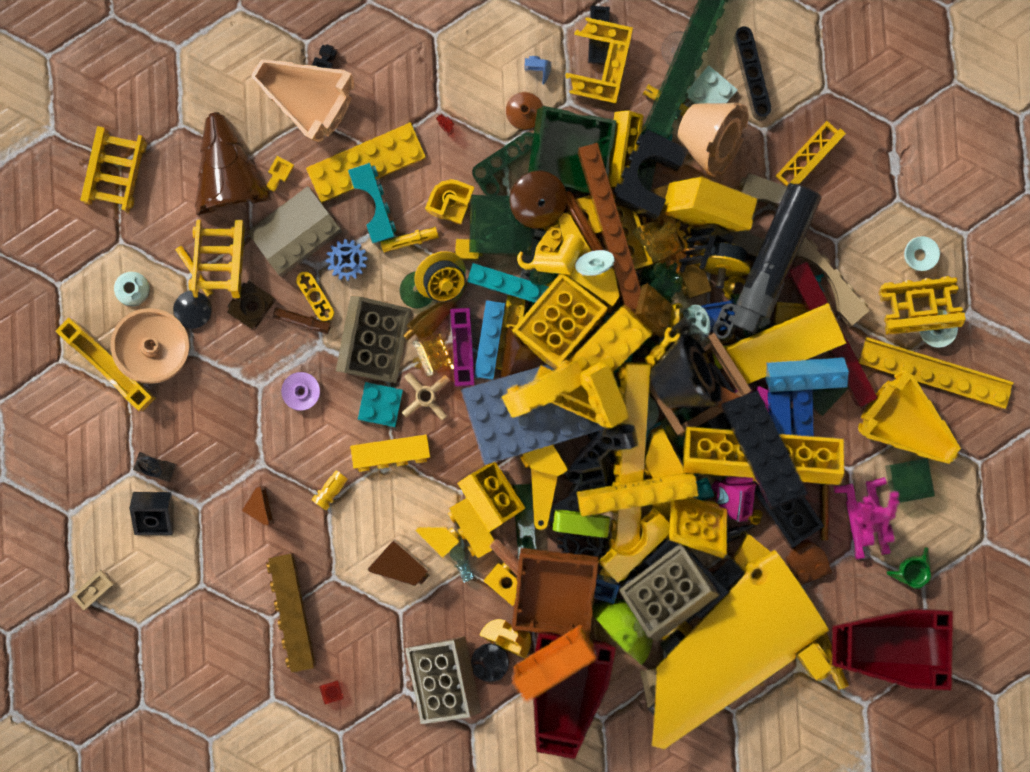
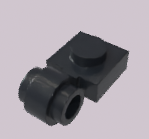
(328, 53)

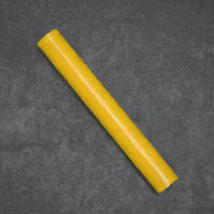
(188, 262)

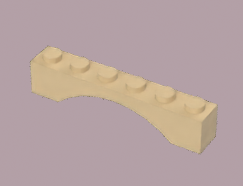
(848, 305)

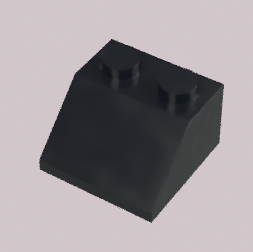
(152, 513)

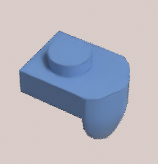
(536, 64)

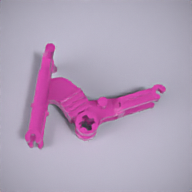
(870, 517)

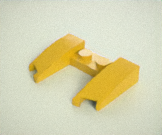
(619, 39)

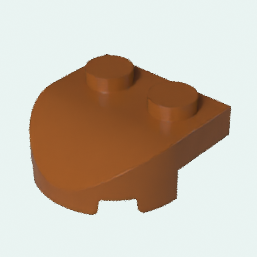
(808, 562)

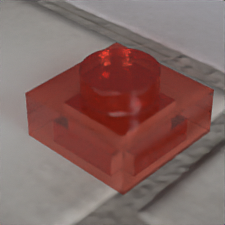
(446, 124)
(331, 692)

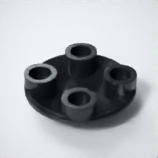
(192, 311)
(490, 662)

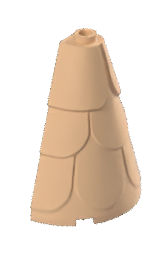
(307, 94)

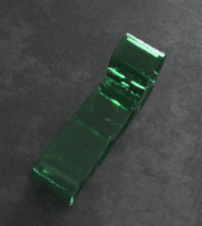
(506, 160)

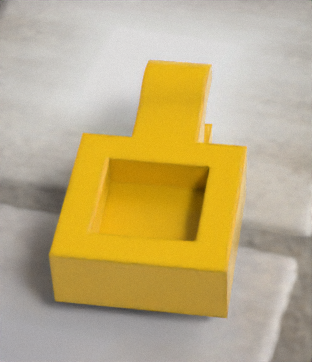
(280, 171)

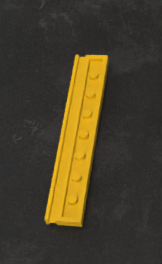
(936, 373)

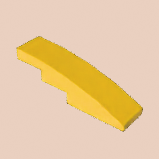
(513, 314)

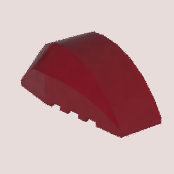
(899, 647)
(569, 706)

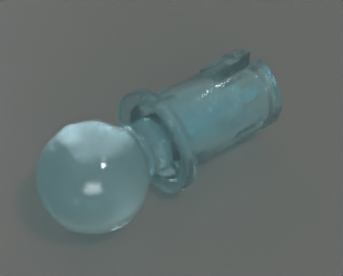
(457, 554)

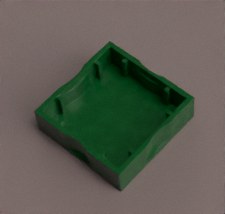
(557, 141)

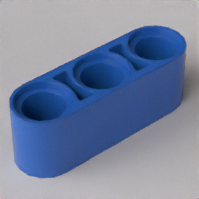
(780, 411)

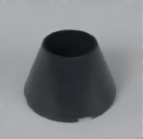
(685, 377)

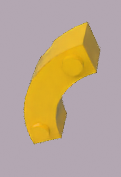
(544, 389)

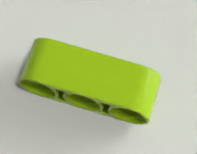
(588, 525)

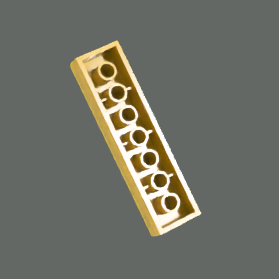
(720, 454)

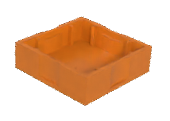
(553, 663)

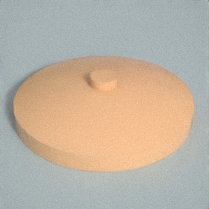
(149, 345)

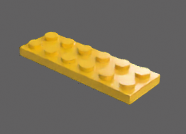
(387, 152)

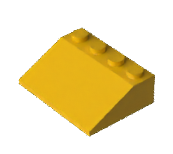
(560, 321)

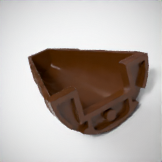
(225, 169)

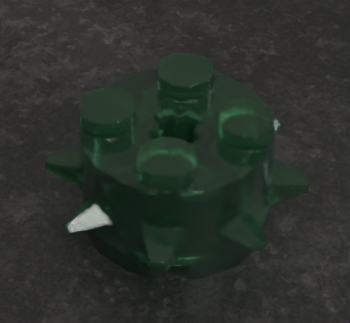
(662, 279)

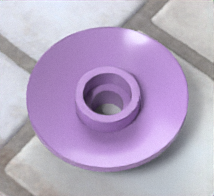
(293, 384)

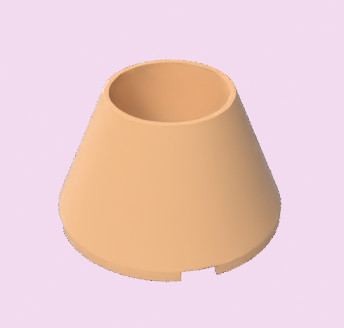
(713, 134)

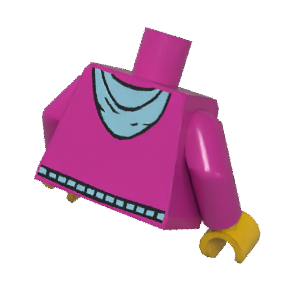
(737, 497)

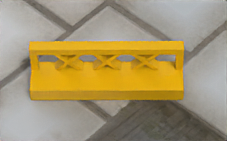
(838, 134)

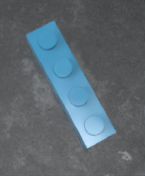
(489, 340)
(806, 374)

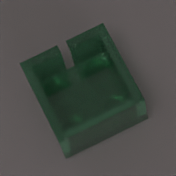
(910, 481)

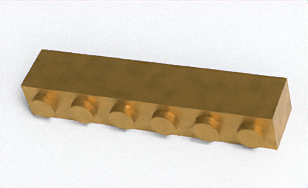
(291, 612)

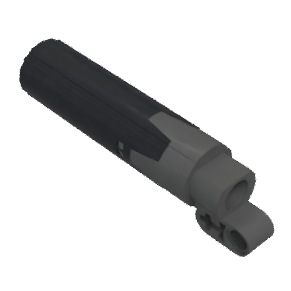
(772, 262)

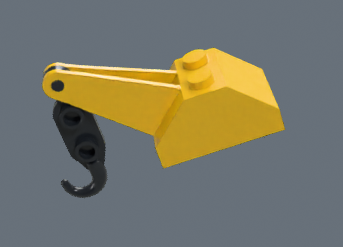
(545, 468)

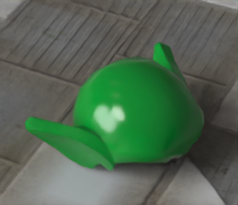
(914, 570)

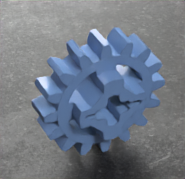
(340, 254)

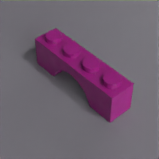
(462, 347)

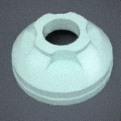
(930, 250)
(140, 293)

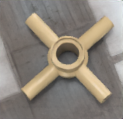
(418, 402)

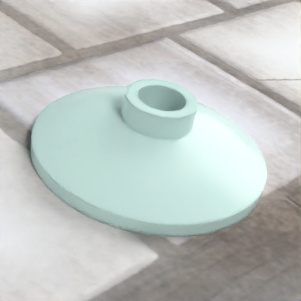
(594, 262)
(942, 338)

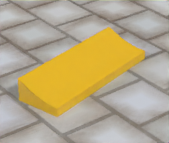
(789, 341)

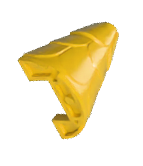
(908, 421)

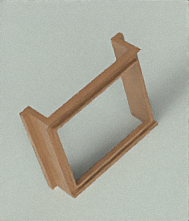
(733, 374)

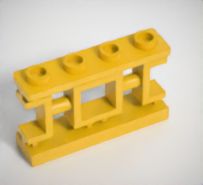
(922, 319)

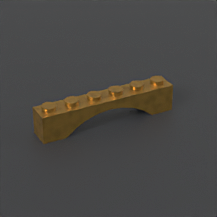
(693, 279)

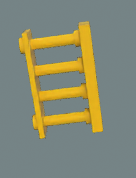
(94, 174)
(235, 267)

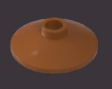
(518, 118)

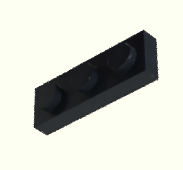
(597, 49)

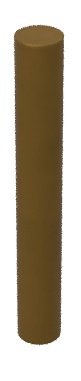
(824, 510)

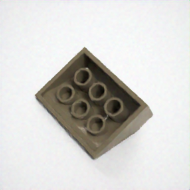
(294, 231)
(373, 339)
(668, 593)
(443, 680)

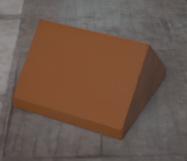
(259, 507)

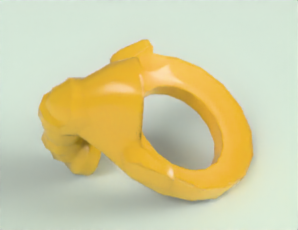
(729, 285)

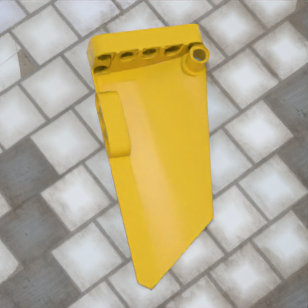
(734, 648)

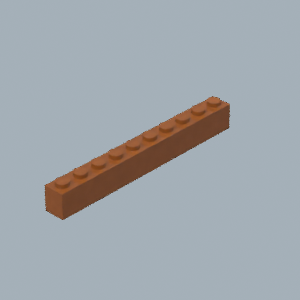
(610, 224)

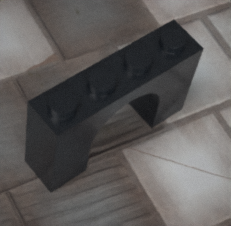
(630, 191)

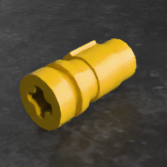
(330, 490)

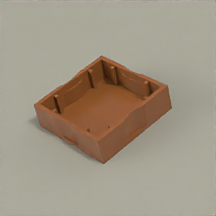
(554, 591)

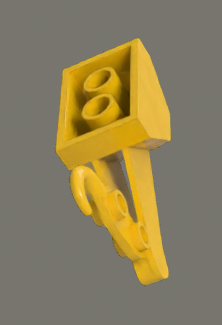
(600, 286)
(662, 462)

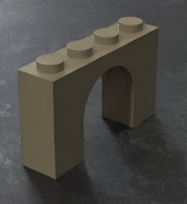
(766, 192)

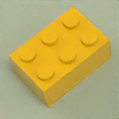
(491, 496)

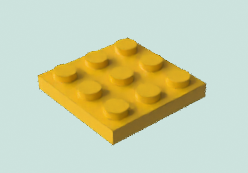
(699, 525)

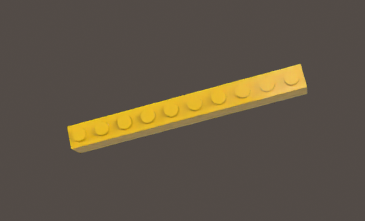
(630, 462)

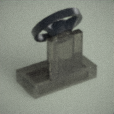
(154, 467)

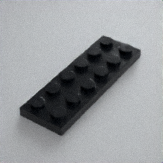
(764, 450)

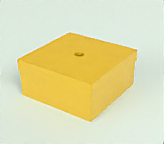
(708, 203)

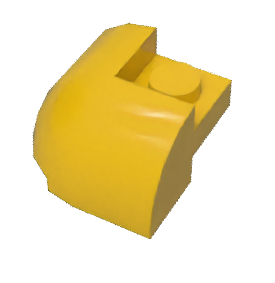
(450, 200)
(503, 635)

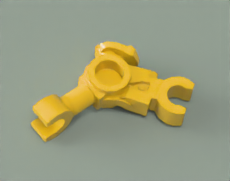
(659, 350)

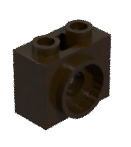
(240, 306)

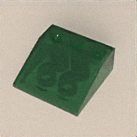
(496, 229)

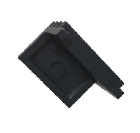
(703, 235)

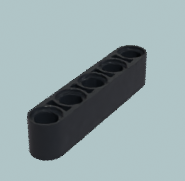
(752, 64)

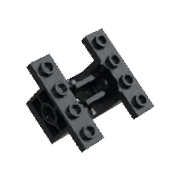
(721, 578)

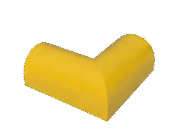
(564, 260)

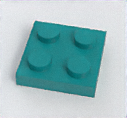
(380, 404)

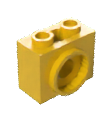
(814, 661)

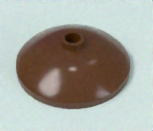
(528, 192)

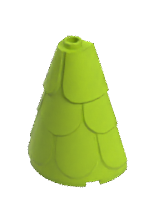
(624, 628)

